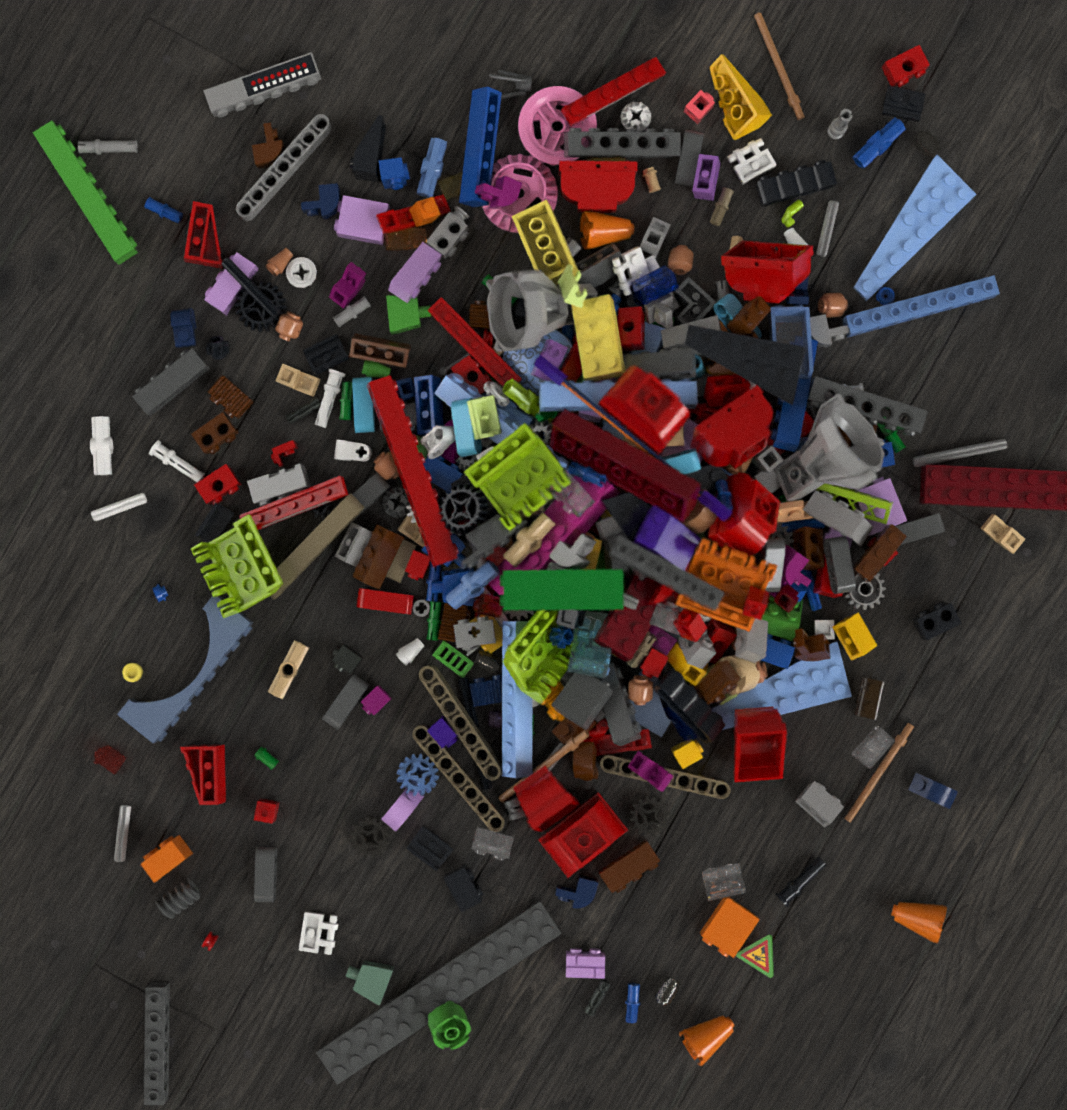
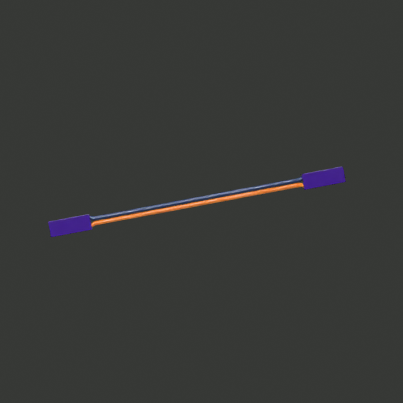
(560, 379)

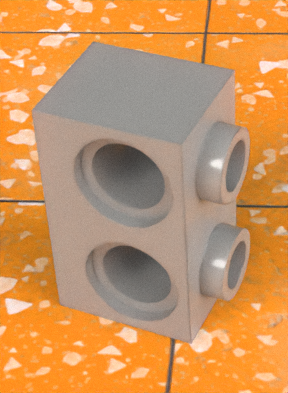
(442, 233)

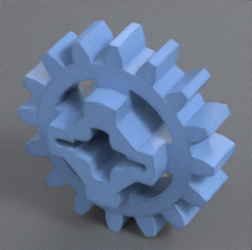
(419, 783)

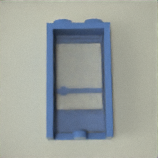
(793, 327)

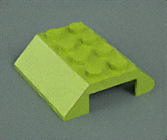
(518, 475)
(238, 567)
(534, 657)

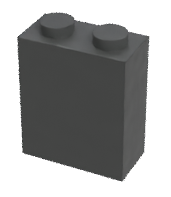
(582, 699)

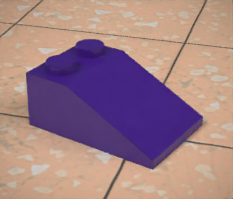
(666, 538)

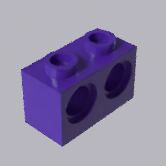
(443, 732)

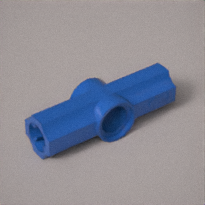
(879, 143)

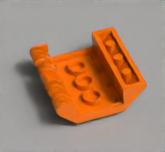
(732, 575)

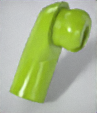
(790, 211)

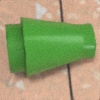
(375, 369)

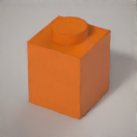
(424, 211)

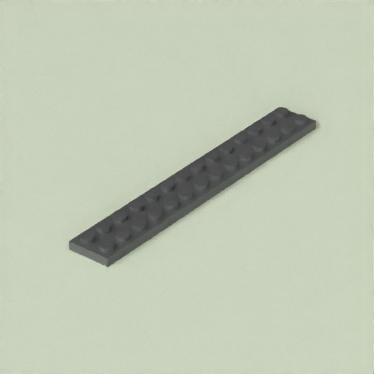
(448, 983)

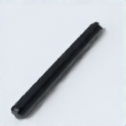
(468, 705)

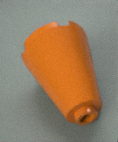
(603, 229)
(921, 918)
(707, 1037)

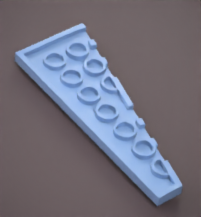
(928, 209)
(794, 688)

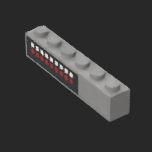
(262, 85)

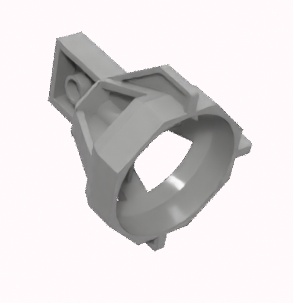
(543, 304)
(828, 458)

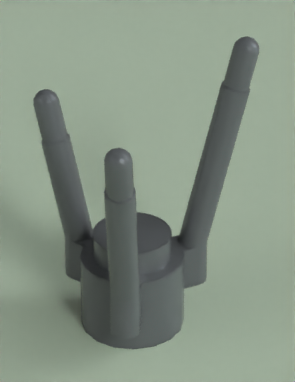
(523, 82)

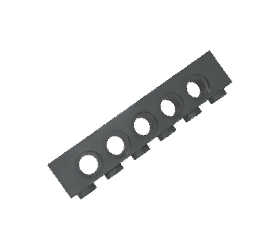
(670, 149)
(915, 416)
(666, 573)
(156, 1043)

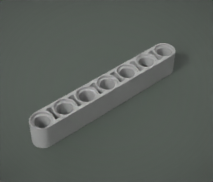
(285, 158)

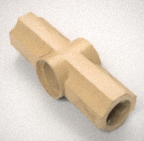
(529, 539)
(294, 658)

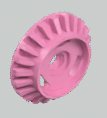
(542, 108)
(540, 185)

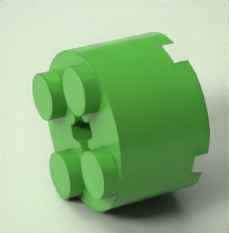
(449, 1025)

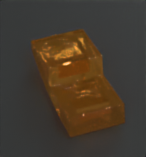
(405, 239)

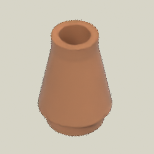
(279, 262)

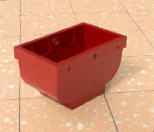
(595, 186)
(766, 272)
(646, 408)
(735, 434)
(751, 518)
(758, 744)
(544, 799)
(583, 834)

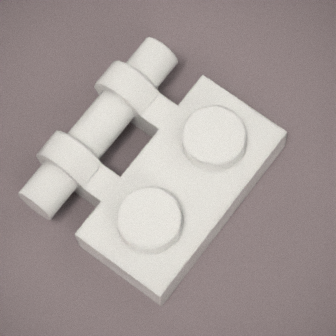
(754, 166)
(634, 264)
(311, 932)

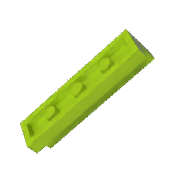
(859, 497)

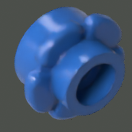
(885, 291)
(160, 593)

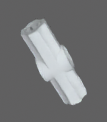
(101, 445)

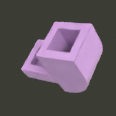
(401, 809)

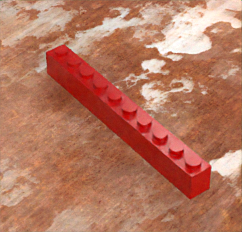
(411, 470)

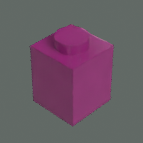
(375, 700)

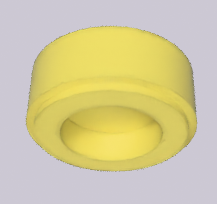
(132, 672)

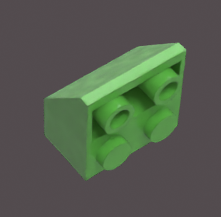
(780, 622)

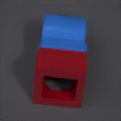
(790, 595)

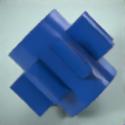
(561, 636)

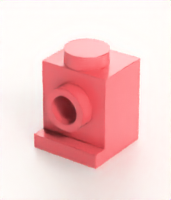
(703, 99)

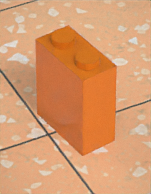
(729, 927)

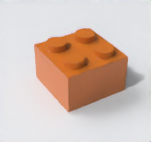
(161, 861)

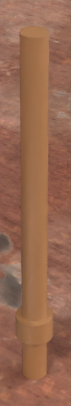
(793, 99)
(900, 740)
(571, 745)

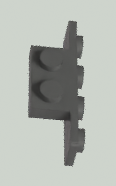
(488, 537)

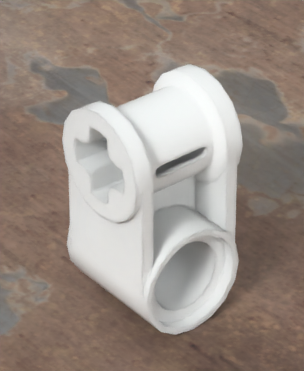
(438, 440)
(349, 451)

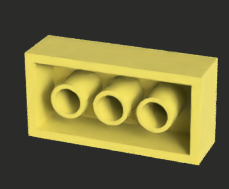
(544, 240)
(598, 339)

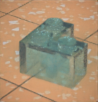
(587, 658)

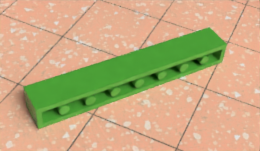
(85, 192)

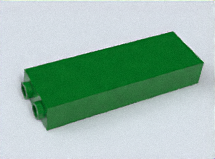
(562, 589)

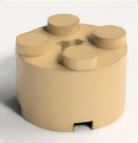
(747, 672)

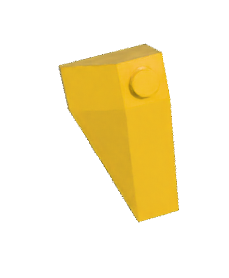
(740, 103)

